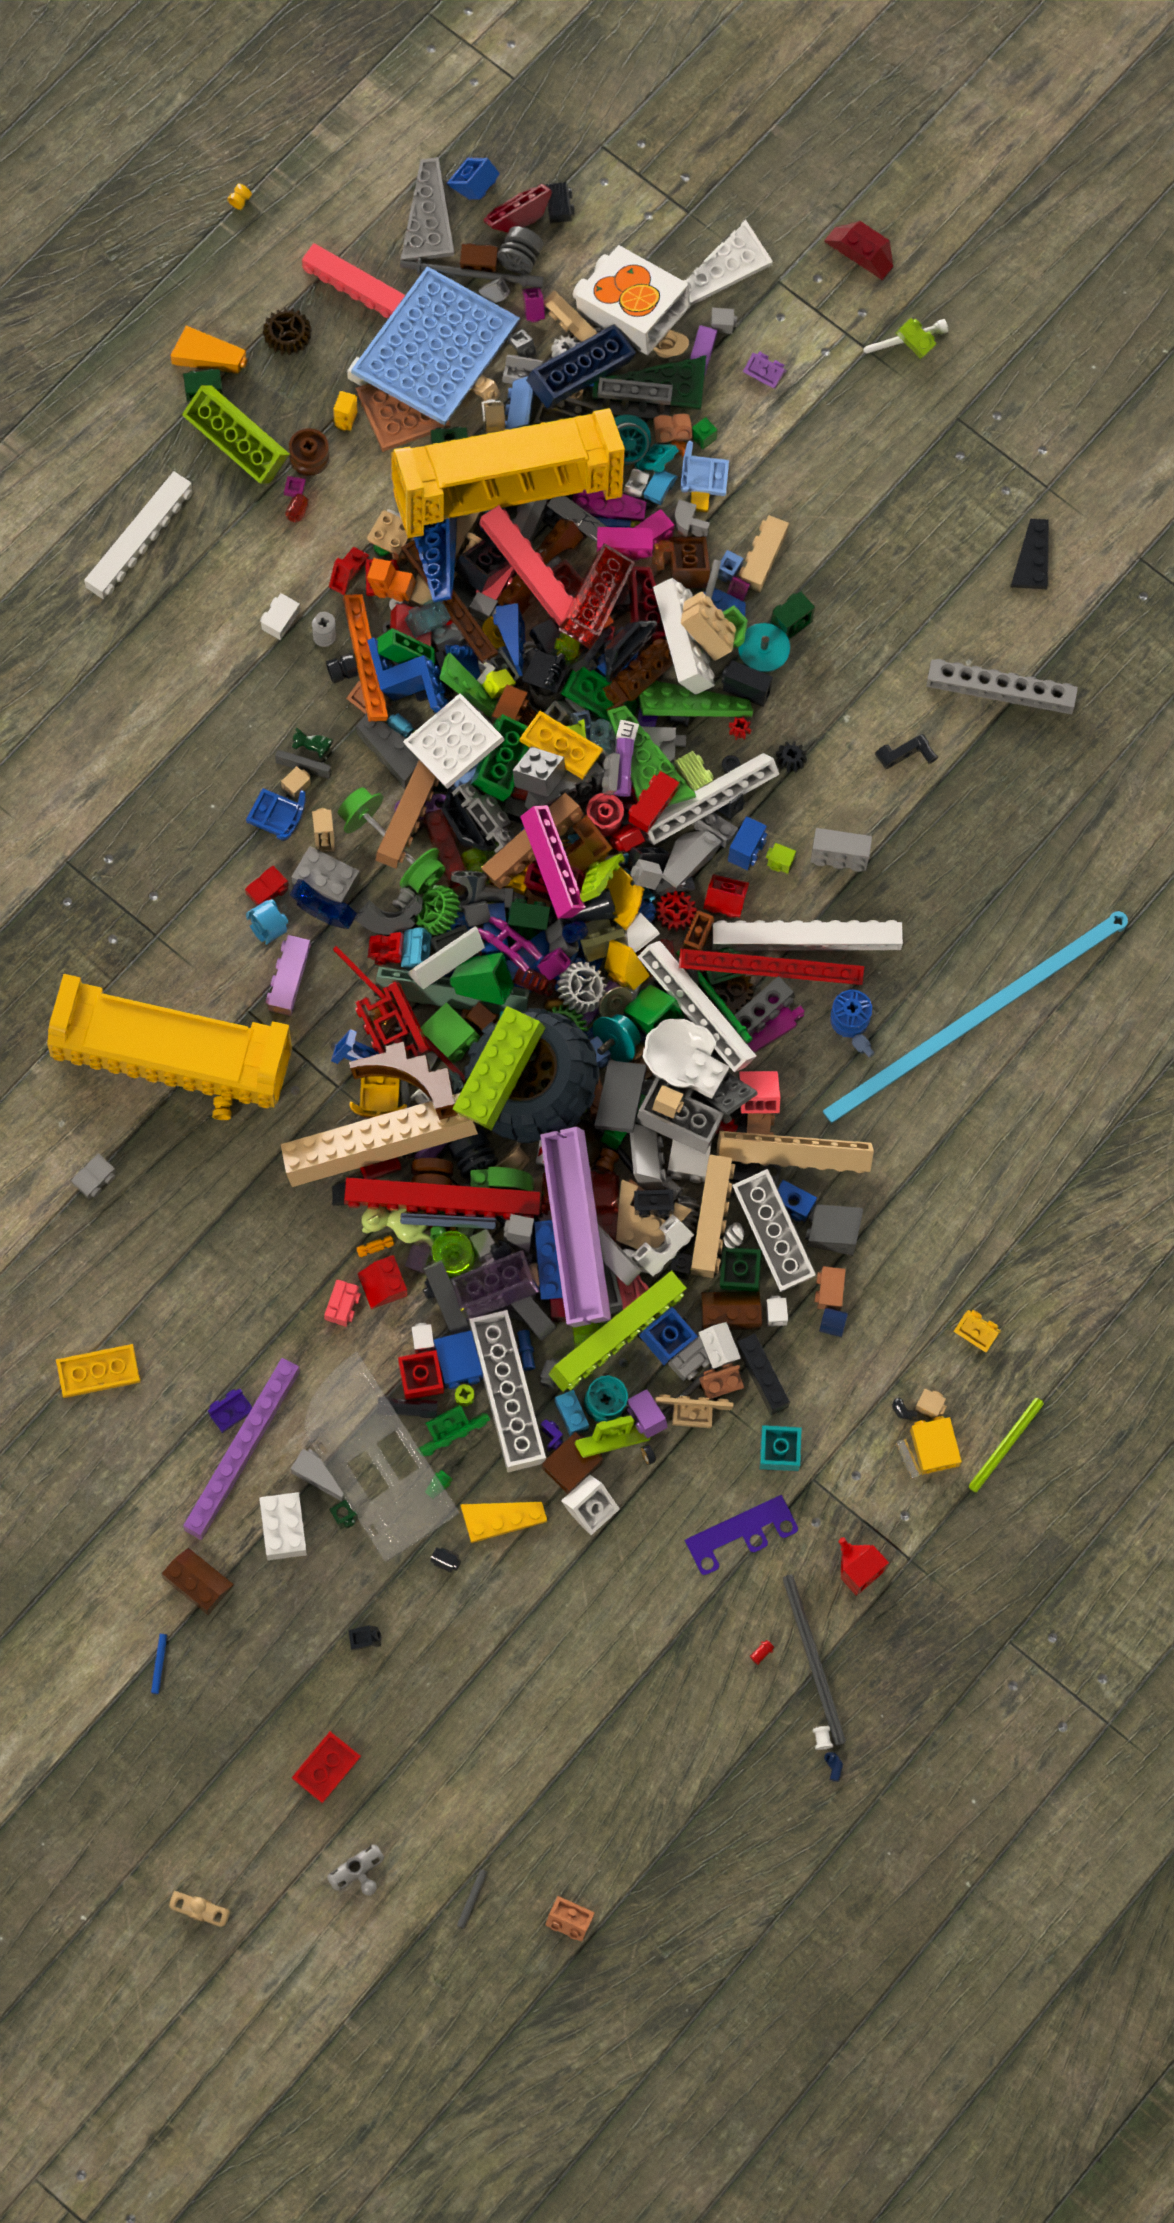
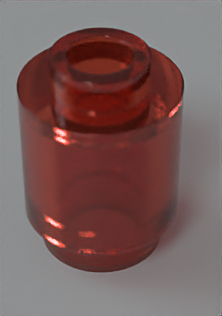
(297, 508)

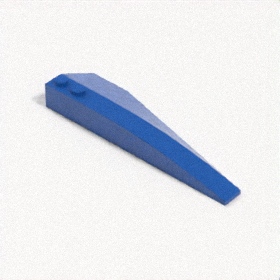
(438, 556)

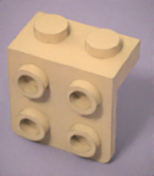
(389, 535)

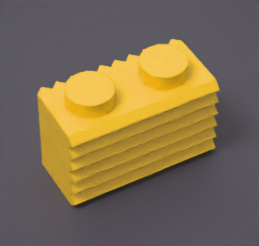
(345, 411)

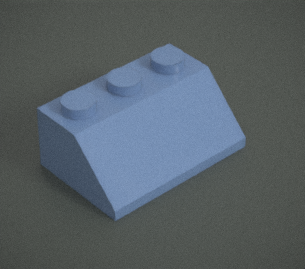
(520, 405)

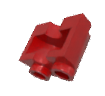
(386, 948)

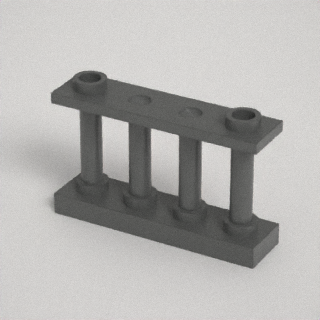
(634, 391)

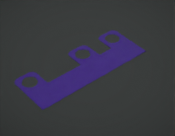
(744, 1525)

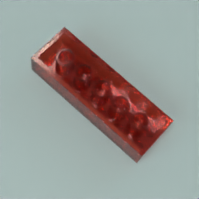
(596, 595)

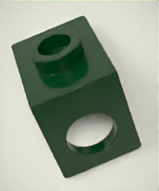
(346, 1521)

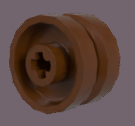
(309, 451)
(432, 1171)

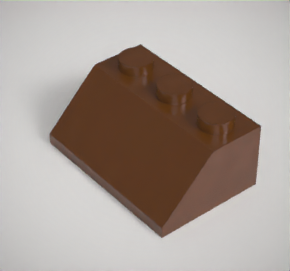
(738, 1309)
(197, 1580)

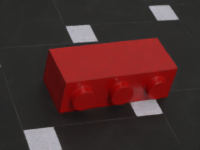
(653, 801)

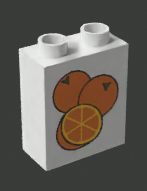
(634, 297)

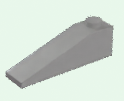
(689, 855)

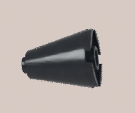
(597, 909)

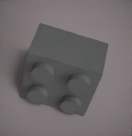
(539, 771)

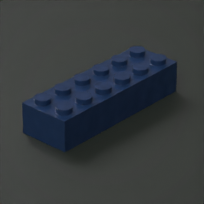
(580, 366)

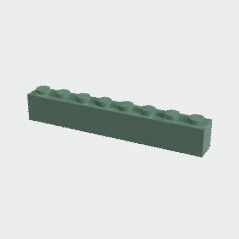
(442, 992)

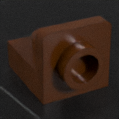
(615, 694)

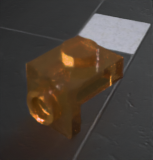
(658, 556)

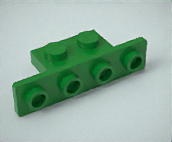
(449, 1427)

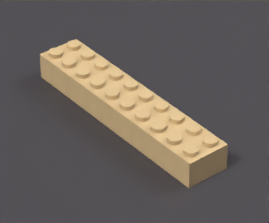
(371, 1142)

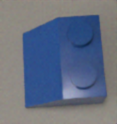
(474, 178)

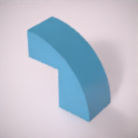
(659, 486)

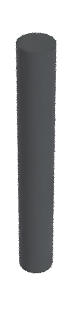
(472, 1899)

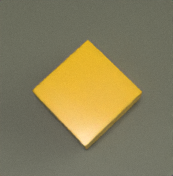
(701, 500)

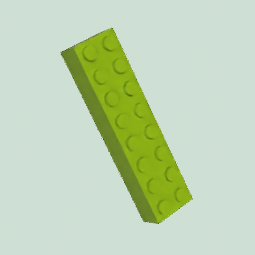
(617, 1331)

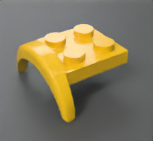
(378, 1097)

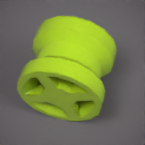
(465, 1399)

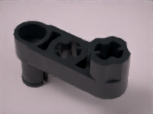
(918, 744)

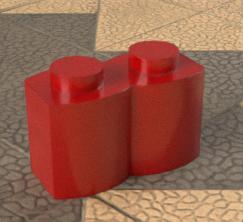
(626, 838)
(267, 886)

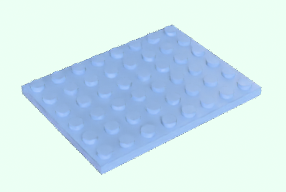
(435, 345)

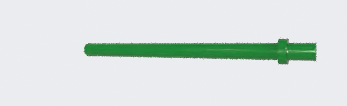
(741, 1030)

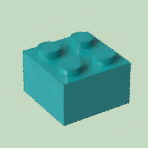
(780, 1448)

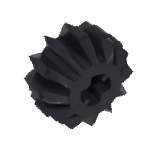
(786, 752)

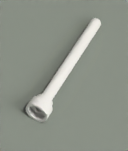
(939, 327)

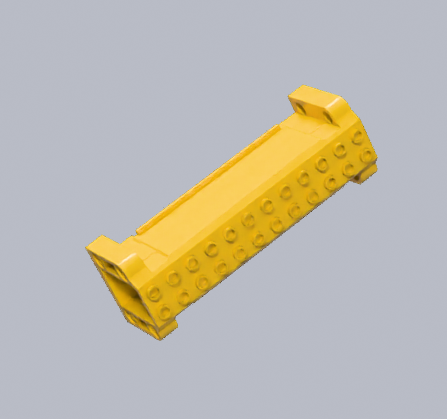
(507, 469)
(168, 1045)

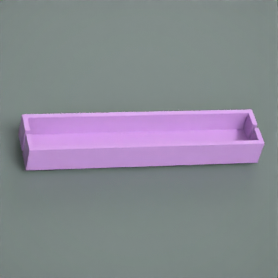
(575, 1227)

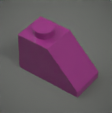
(533, 304)

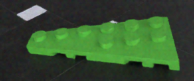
(676, 700)
(648, 759)

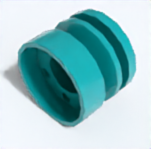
(610, 1389)

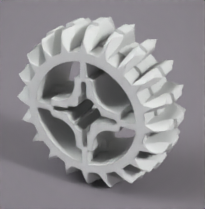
(592, 996)

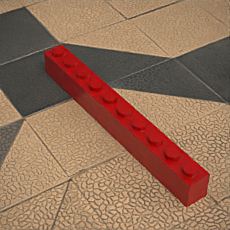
(441, 1198)

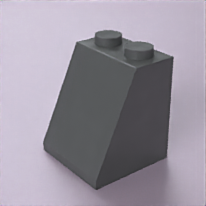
(834, 1228)

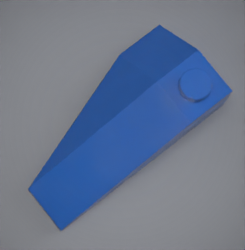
(513, 632)

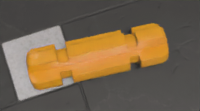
(375, 1246)

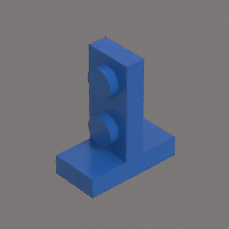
(351, 1049)

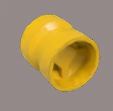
(240, 195)
(222, 1108)

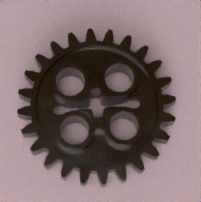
(740, 999)

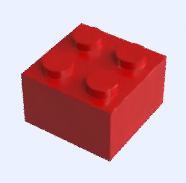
(420, 1375)

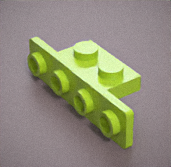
(611, 1436)

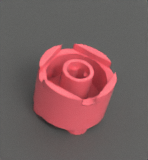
(605, 813)

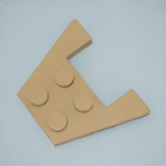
(636, 1230)

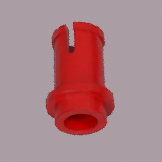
(761, 1652)

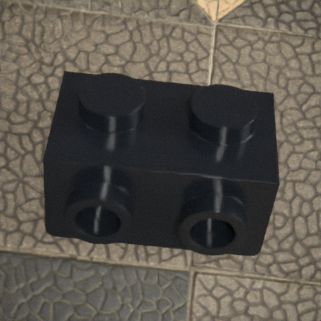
(653, 1203)

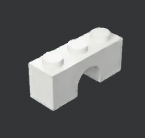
(675, 1237)

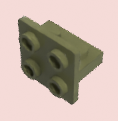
(597, 940)

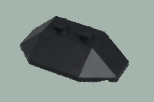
(626, 645)
(463, 824)

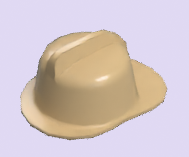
(672, 344)
(515, 1159)

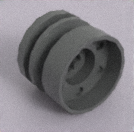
(520, 250)

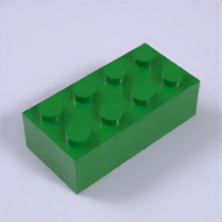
(495, 770)

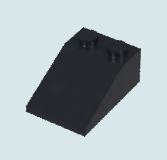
(482, 565)

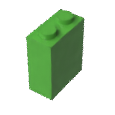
(450, 1033)

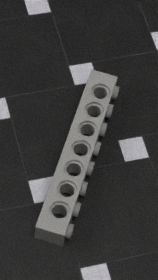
(993, 691)

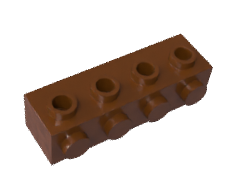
(645, 669)

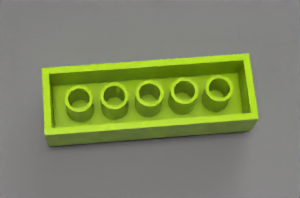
(235, 434)
(499, 1067)

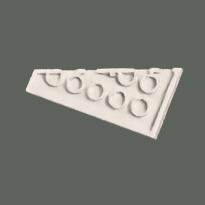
(728, 264)

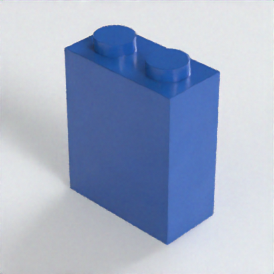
(458, 1360)

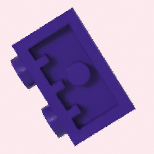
(229, 1410)

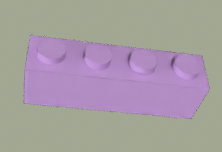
(289, 975)

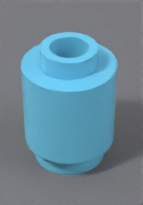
(400, 725)

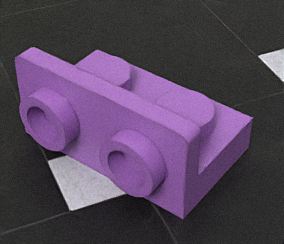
(764, 370)

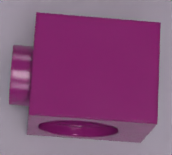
(554, 963)

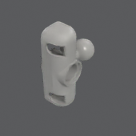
(344, 1873)

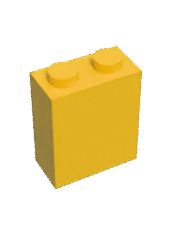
(935, 1445)

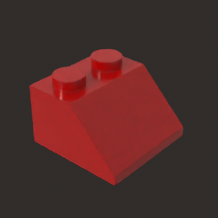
(726, 896)
(382, 1282)

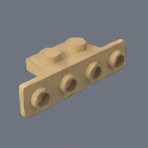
(568, 317)
(693, 1412)

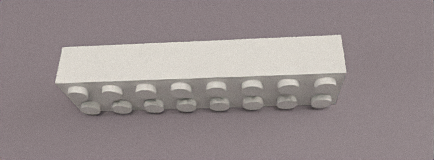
(507, 1391)

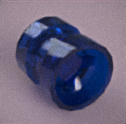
(574, 931)

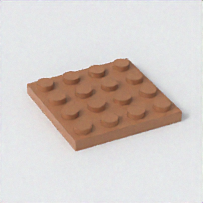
(393, 420)

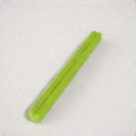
(1006, 1444)

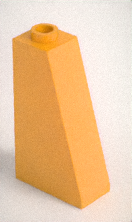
(207, 352)

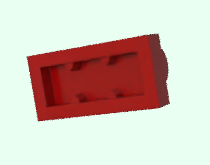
(346, 569)

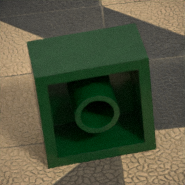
(793, 615)
(528, 915)
(740, 1269)

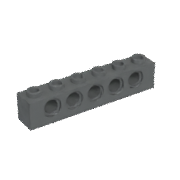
(776, 988)

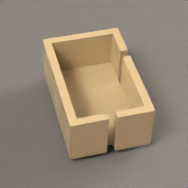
(708, 626)

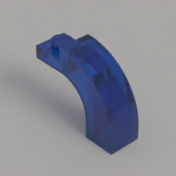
(322, 908)

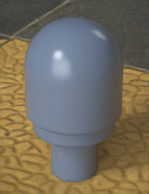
(862, 1045)

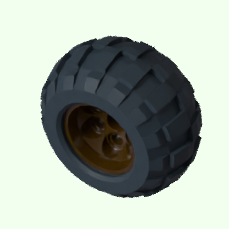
(570, 1087)

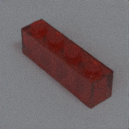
(442, 840)

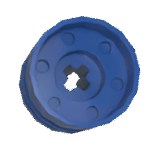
(848, 1023)

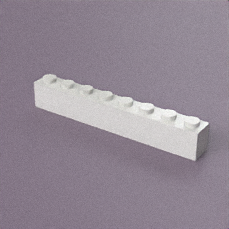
(138, 535)
(712, 797)
(696, 1005)

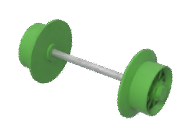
(359, 809)

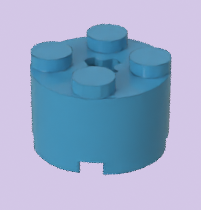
(267, 921)

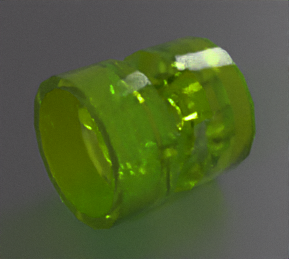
(474, 860)

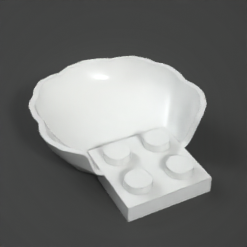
(682, 1056)

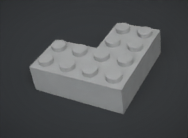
(692, 1126)

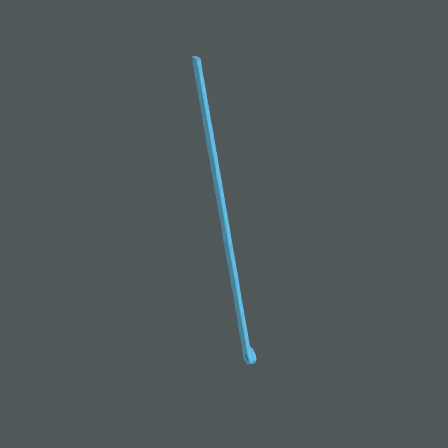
(975, 1017)

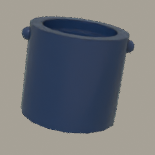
(833, 1322)

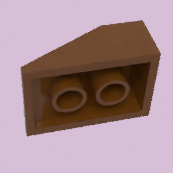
(690, 561)

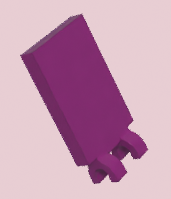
(774, 1028)

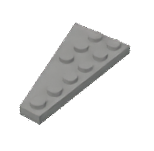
(428, 223)

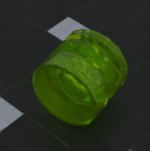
(454, 1244)

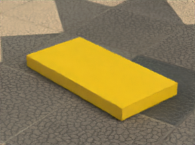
(558, 739)
(98, 1371)

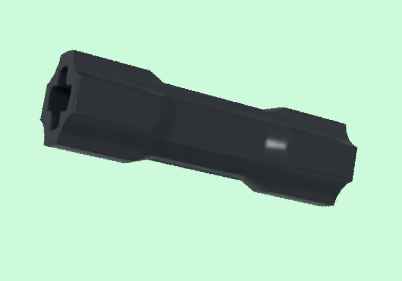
(421, 1408)

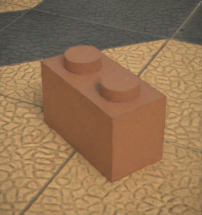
(831, 1288)

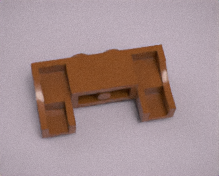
(588, 847)

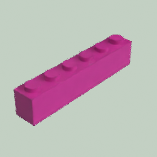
(552, 861)

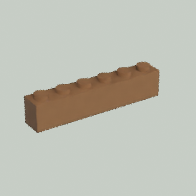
(406, 816)
(519, 853)

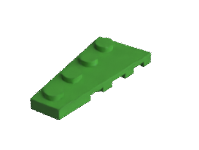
(460, 680)

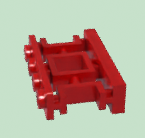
(406, 1020)

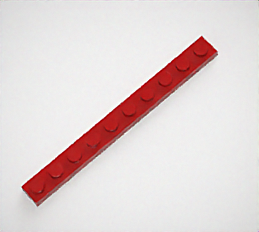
(771, 966)

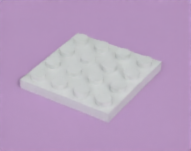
(453, 741)

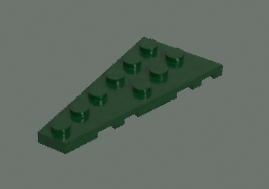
(685, 377)

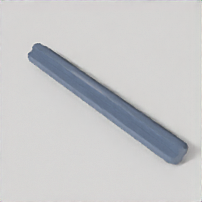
(447, 1220)

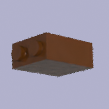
(568, 1466)

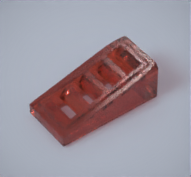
(545, 986)

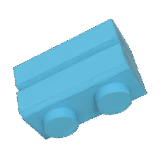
(415, 947)

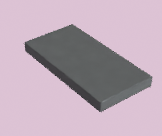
(620, 1096)

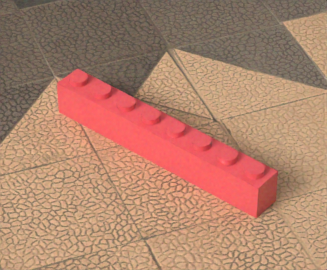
(527, 563)

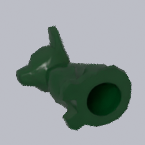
(315, 743)

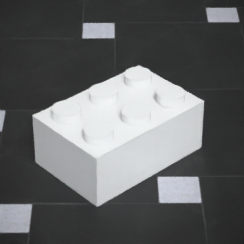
(283, 1526)

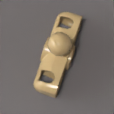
(199, 1909)

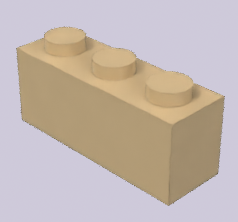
(323, 830)

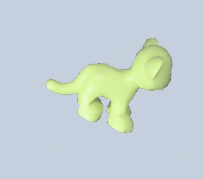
(377, 1219)

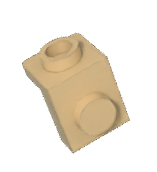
(486, 388)

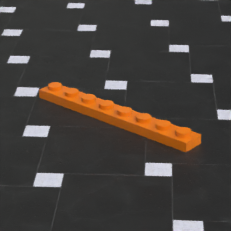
(360, 633)

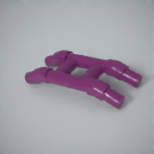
(510, 952)

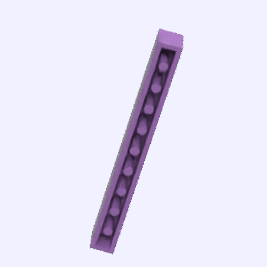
(241, 1449)

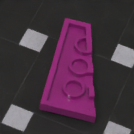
(618, 508)

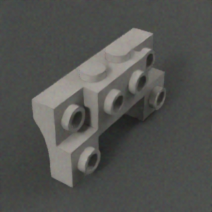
(486, 814)

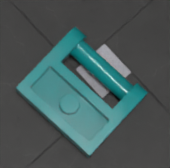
(659, 454)

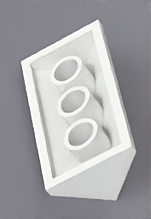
(447, 958)

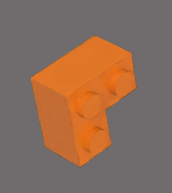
(390, 582)

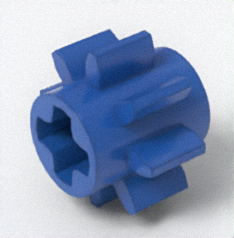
(647, 910)

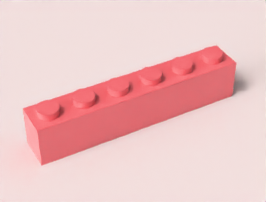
(351, 280)

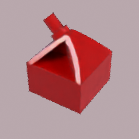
(860, 1565)

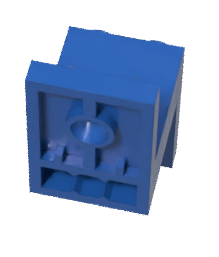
(409, 678)

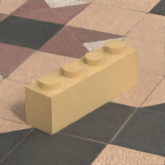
(764, 552)

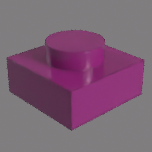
(294, 486)
(738, 588)

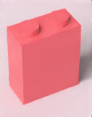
(768, 1091)

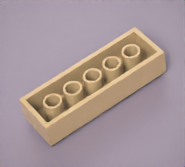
(711, 1216)

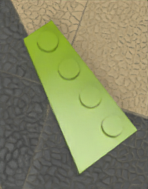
(598, 875)

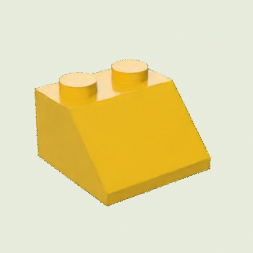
(624, 966)

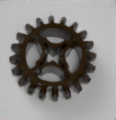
(289, 340)

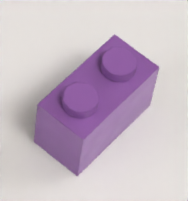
(646, 1413)

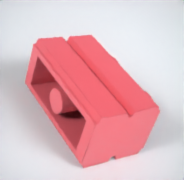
(342, 1303)

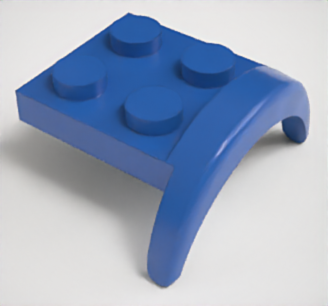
(277, 813)

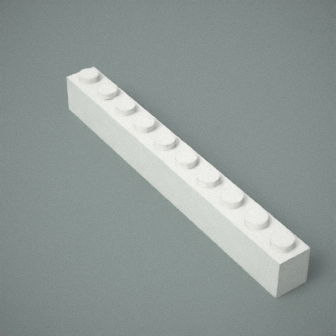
(807, 935)

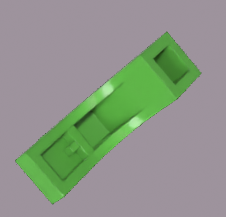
(502, 1179)

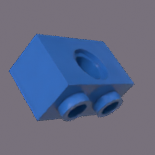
(805, 1201)

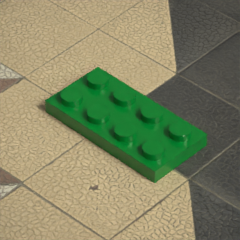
(587, 691)

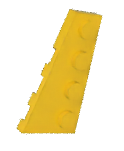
(496, 1519)

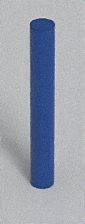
(159, 1664)

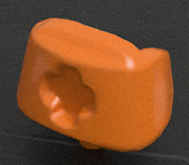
(681, 445)

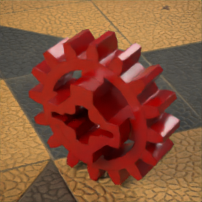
(667, 911)

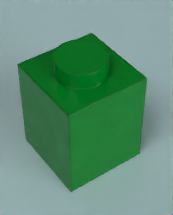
(704, 433)

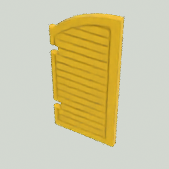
(625, 896)

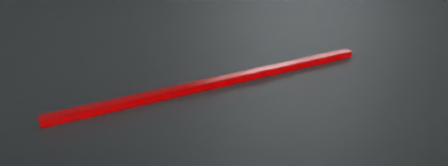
(393, 1007)

